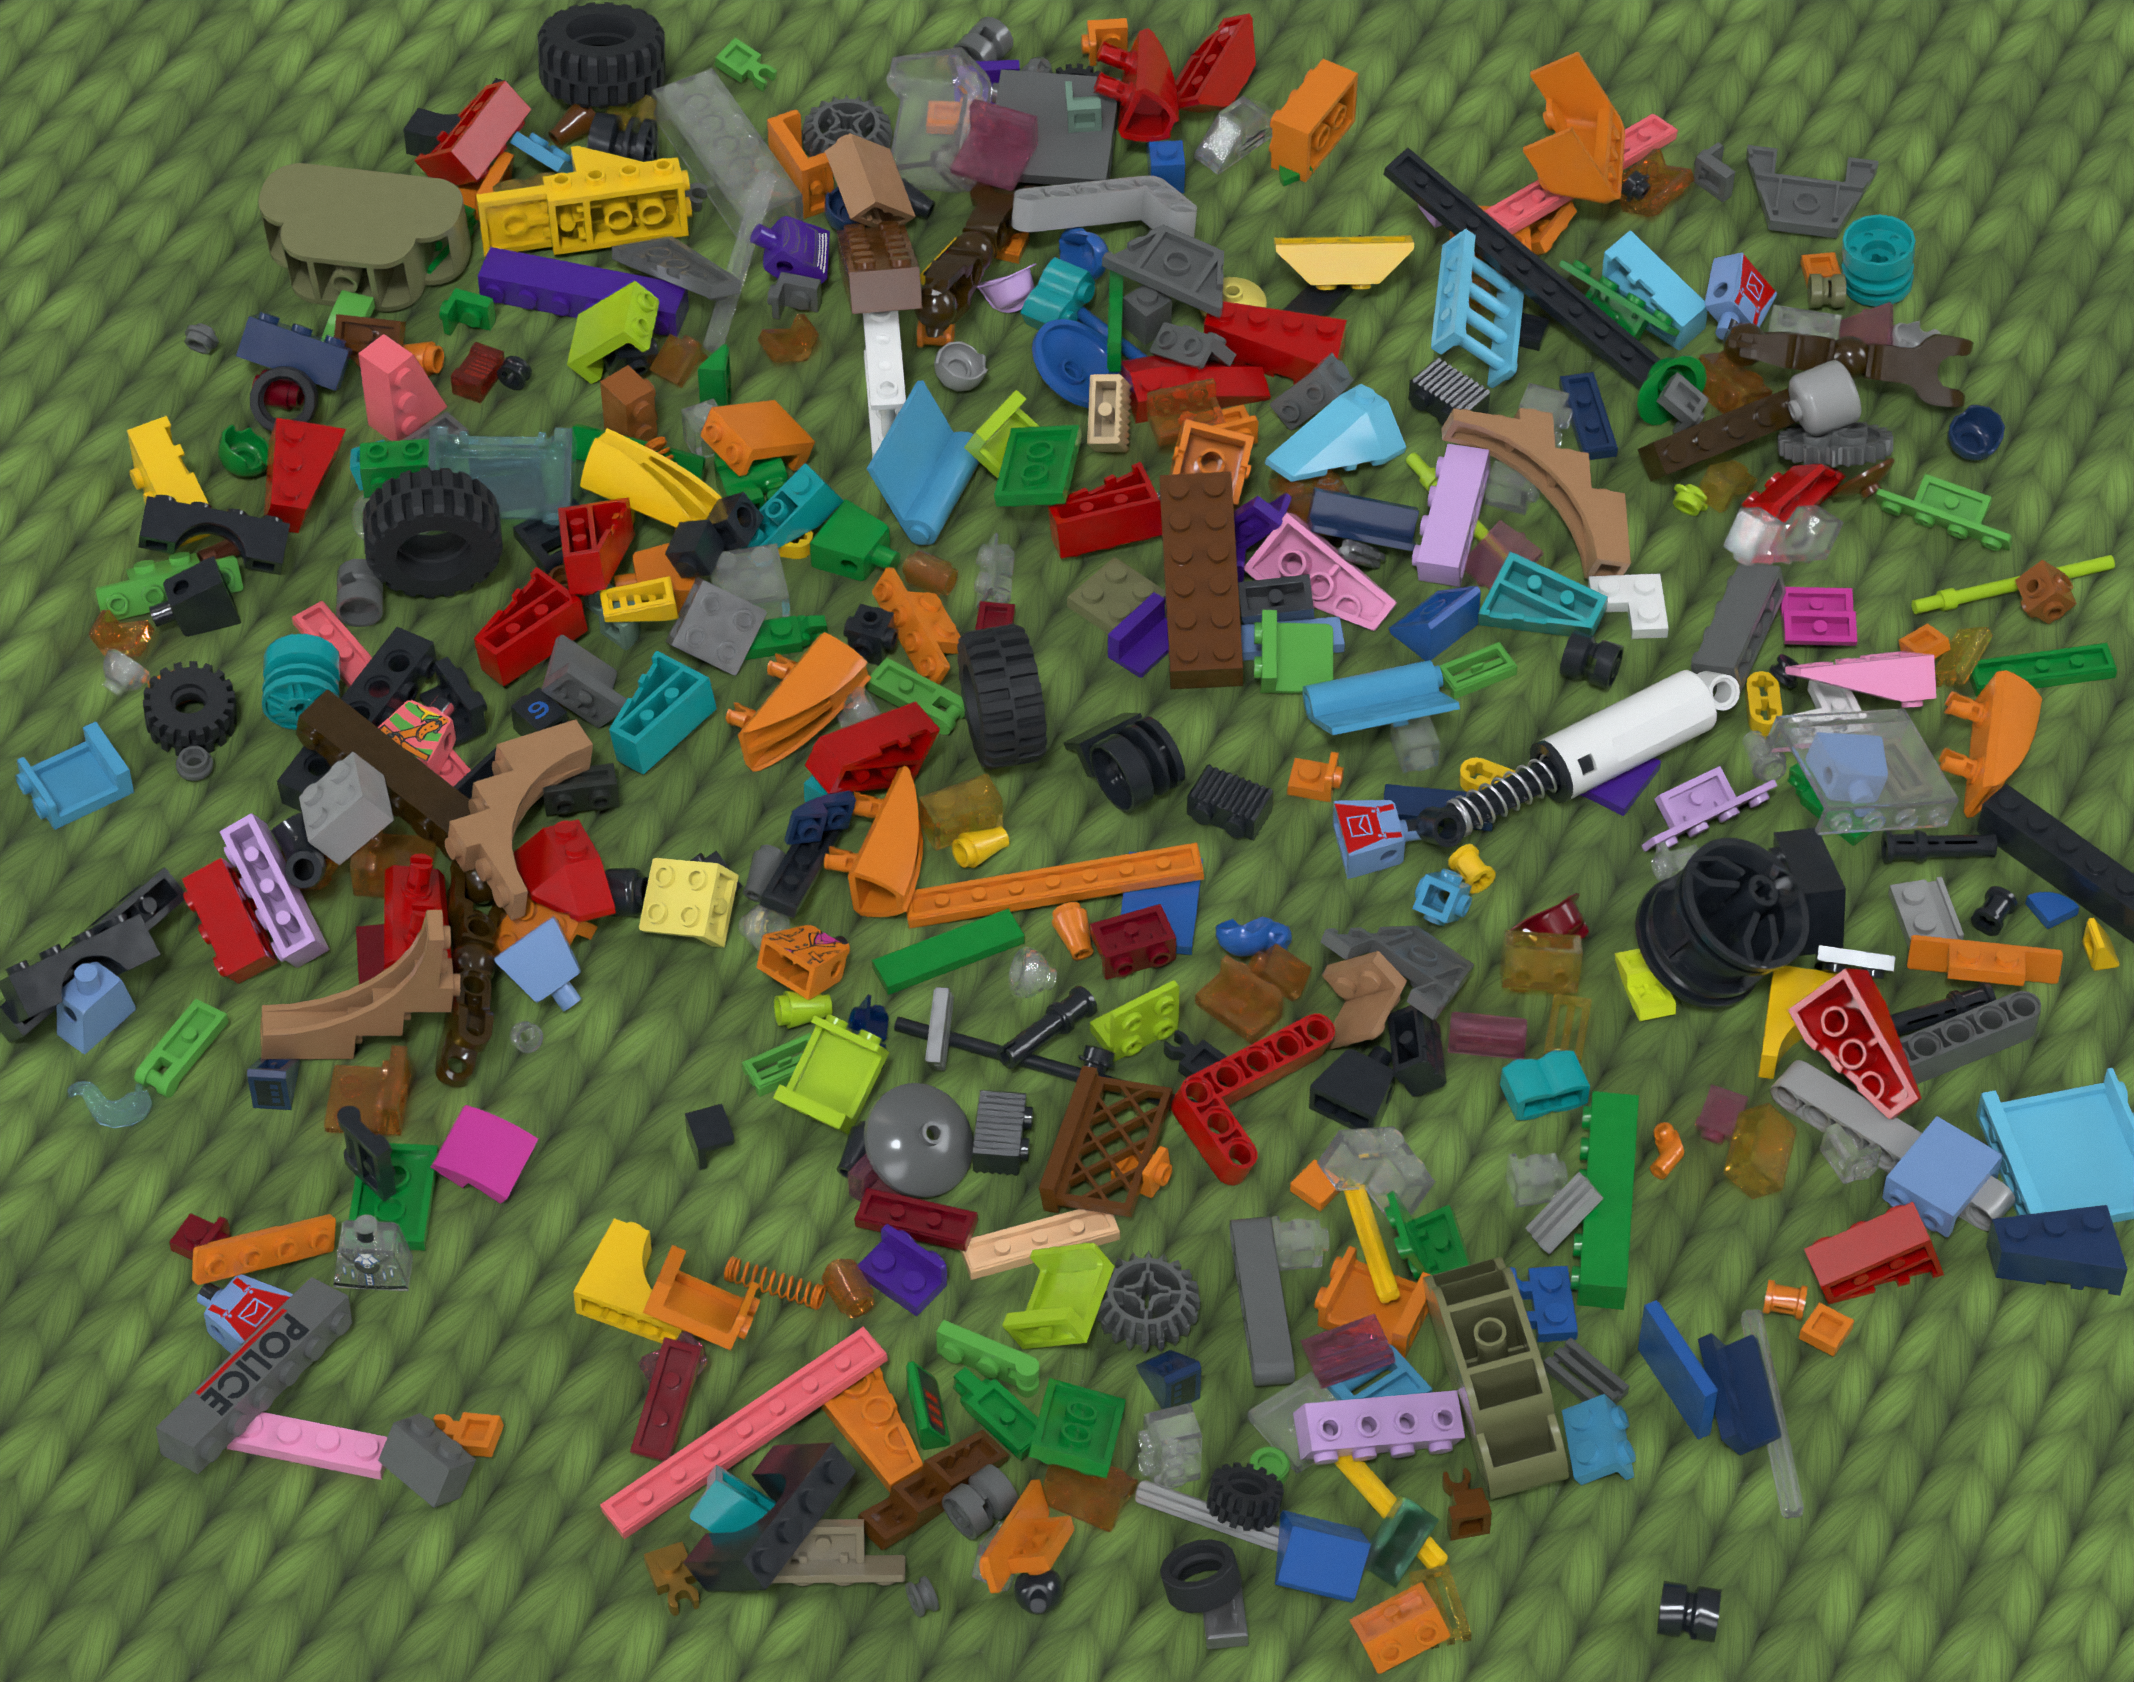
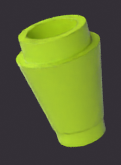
(796, 1010)

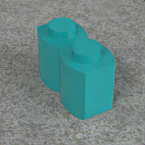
(1059, 294)
(1544, 1085)

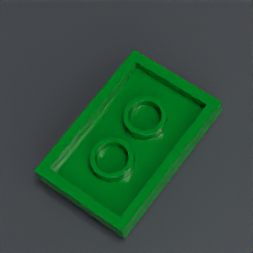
(1038, 465)
(413, 1196)
(1077, 1428)

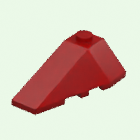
(1234, 384)
(1856, 1033)

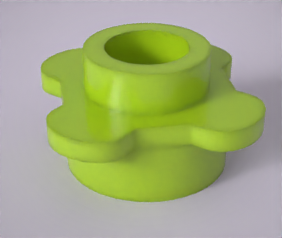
(1689, 499)

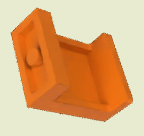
(810, 175)
(756, 432)
(1353, 1297)
(700, 1305)

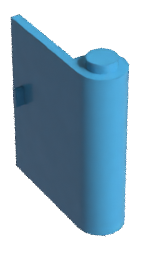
(922, 467)
(1377, 698)

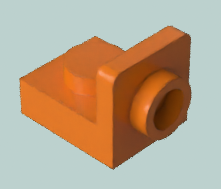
(1109, 30)
(1315, 779)

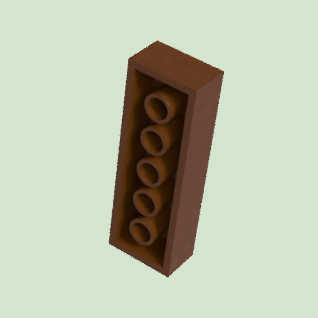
(879, 268)
(1201, 580)

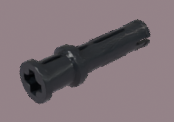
(1922, 846)
(1936, 1012)
(1058, 1019)

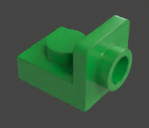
(468, 309)

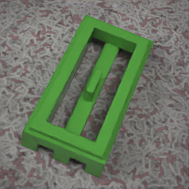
(1480, 674)
(781, 1073)

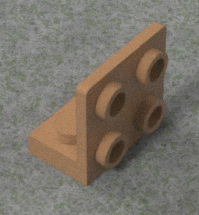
(1370, 993)

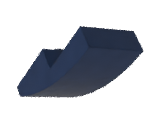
(820, 815)

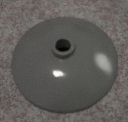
(903, 1152)

